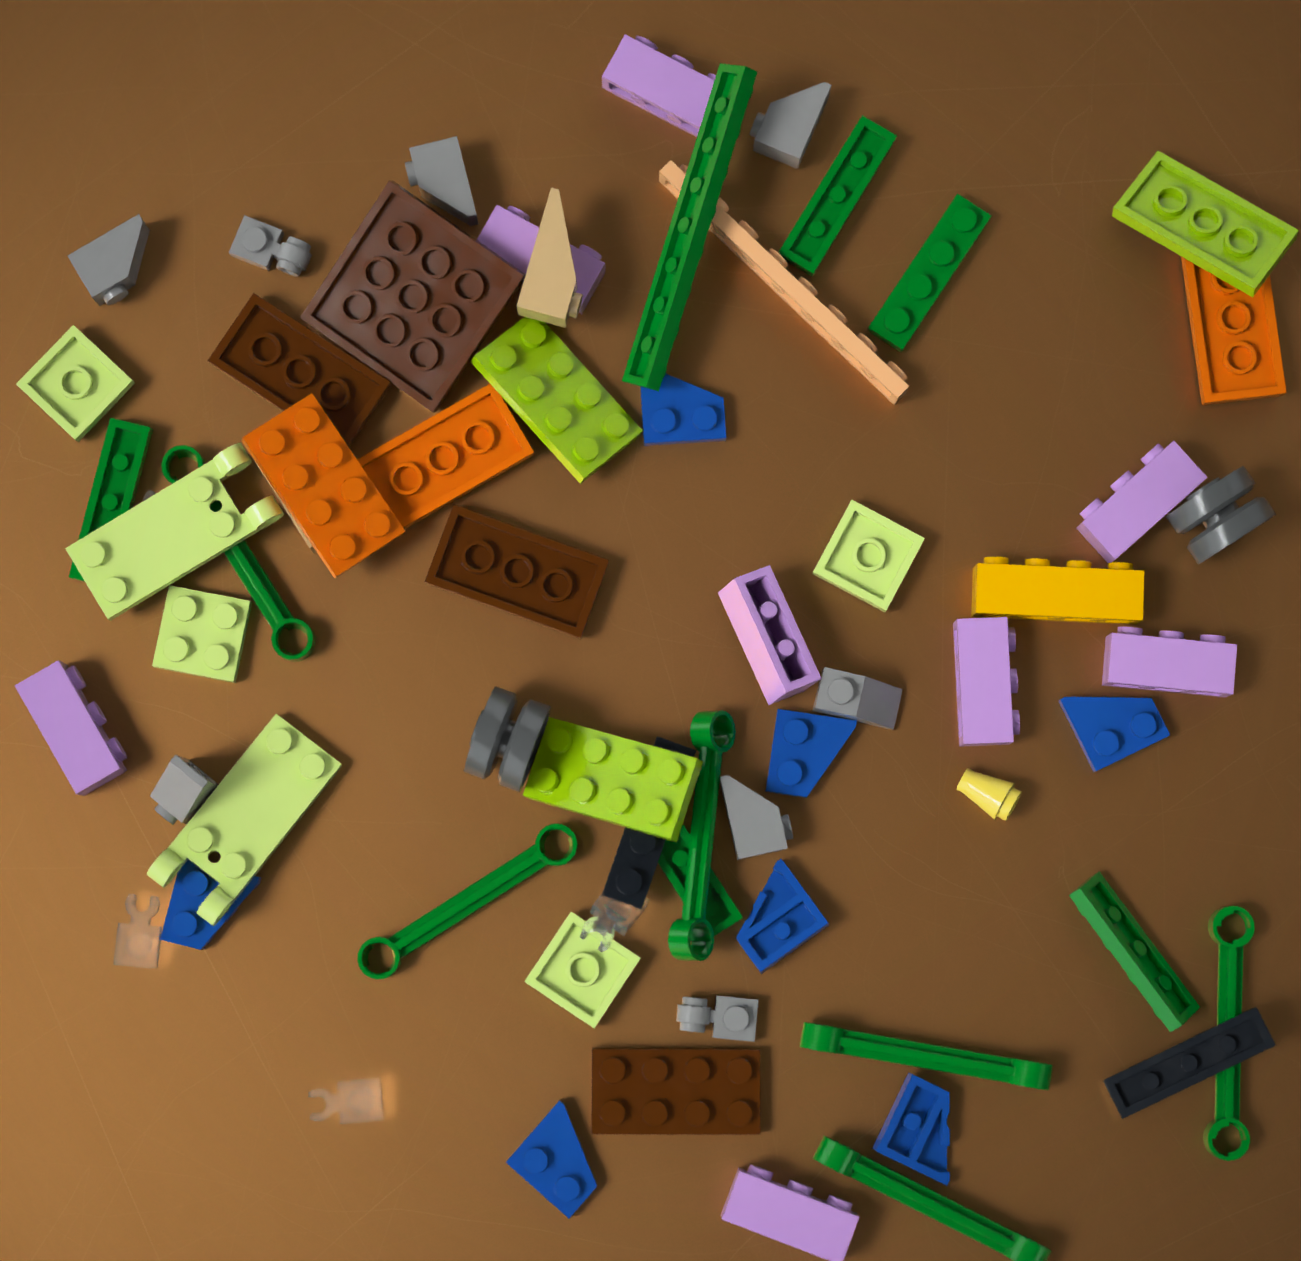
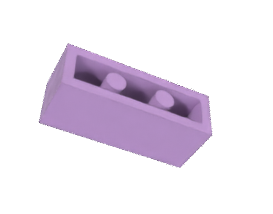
(658, 83)
(514, 238)
(1139, 500)
(769, 635)
(1169, 662)
(985, 681)
(72, 727)
(790, 1214)

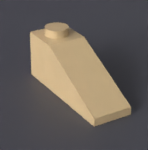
(550, 278)

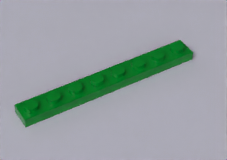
(689, 226)

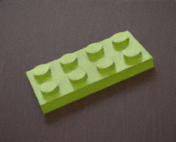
(1205, 223)
(556, 397)
(613, 779)

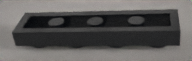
(637, 855)
(1189, 1062)

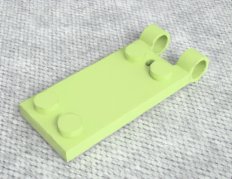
(169, 535)
(249, 814)

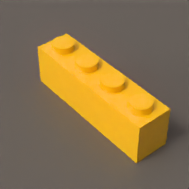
(1058, 593)

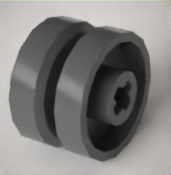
(1220, 514)
(502, 737)

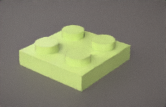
(75, 383)
(868, 556)
(202, 634)
(579, 974)

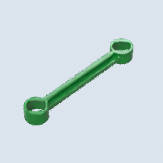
(252, 574)
(711, 735)
(467, 901)
(1228, 1006)
(926, 1056)
(928, 1202)

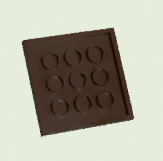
(413, 296)

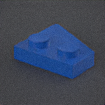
(681, 414)
(1113, 726)
(803, 750)
(190, 889)
(779, 920)
(918, 1129)
(555, 1162)

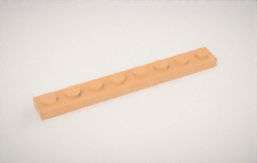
(797, 293)

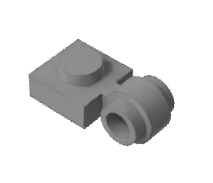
(260, 244)
(732, 1018)

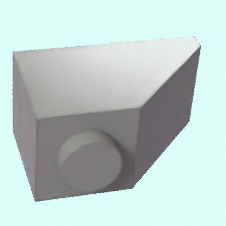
(790, 125)
(442, 178)
(112, 261)
(857, 698)
(181, 790)
(753, 821)

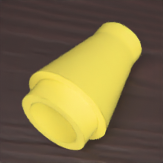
(991, 794)

